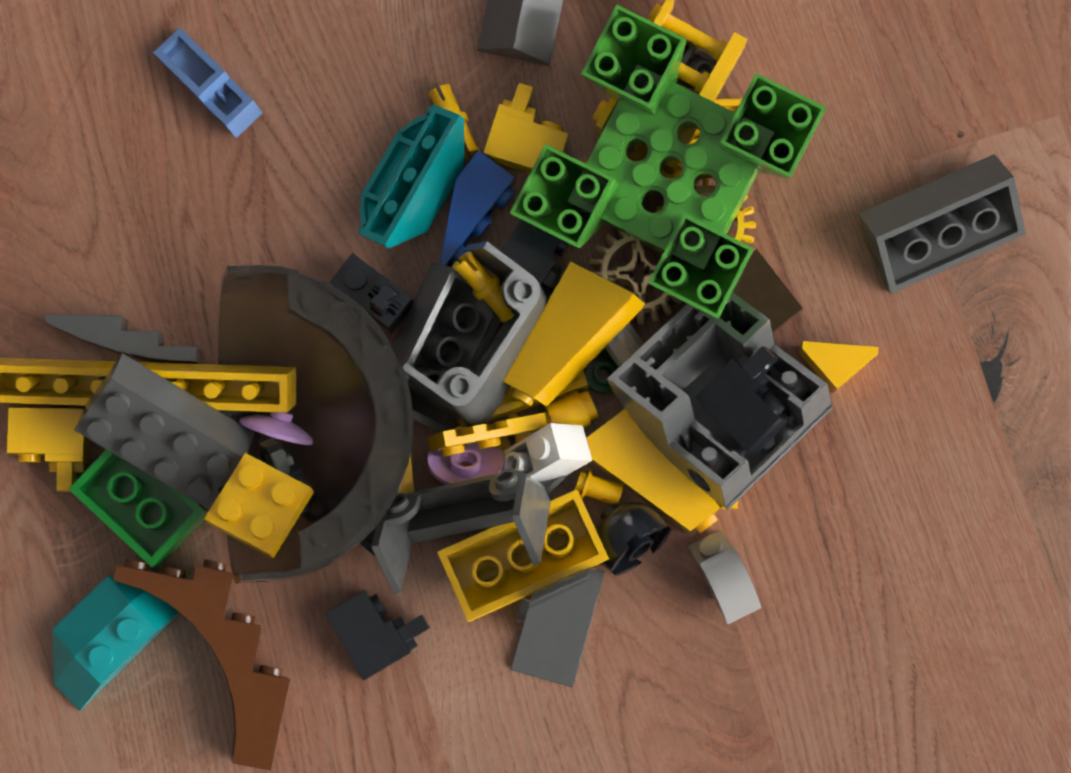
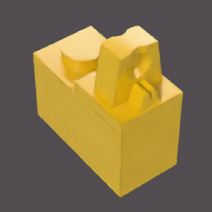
(516, 138)
(52, 435)

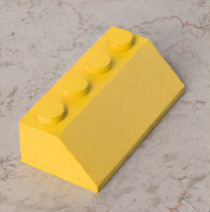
(496, 568)

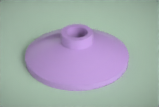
(277, 426)
(466, 465)

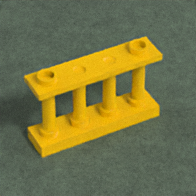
(705, 84)

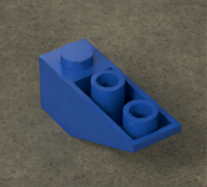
(475, 196)

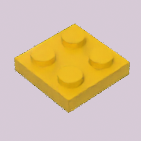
(259, 505)

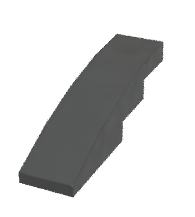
(112, 334)

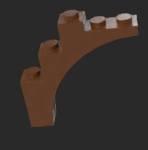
(255, 695)

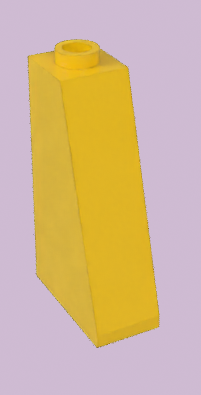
(569, 334)
(636, 462)

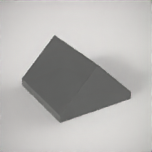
(520, 29)

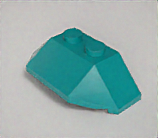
(413, 178)
(105, 637)

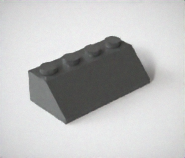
(943, 223)
(443, 332)

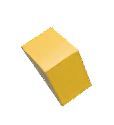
(836, 362)

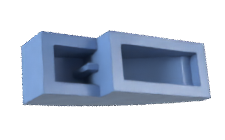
(208, 82)

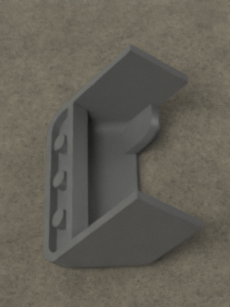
(475, 395)
(461, 509)
(557, 627)

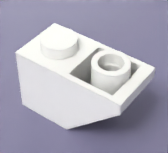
(549, 452)

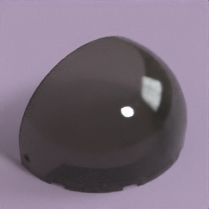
(347, 399)

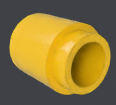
(572, 410)

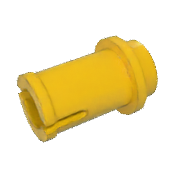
(598, 488)

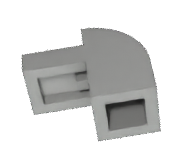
(725, 576)

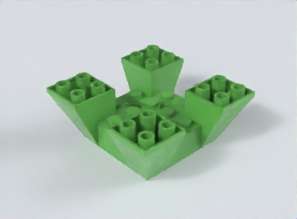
(640, 68)

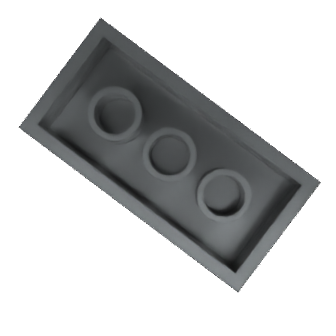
(164, 431)

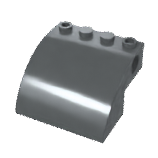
(679, 361)

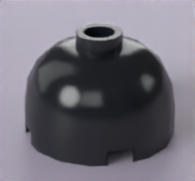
(629, 533)

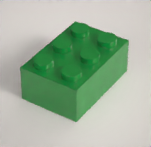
(138, 507)

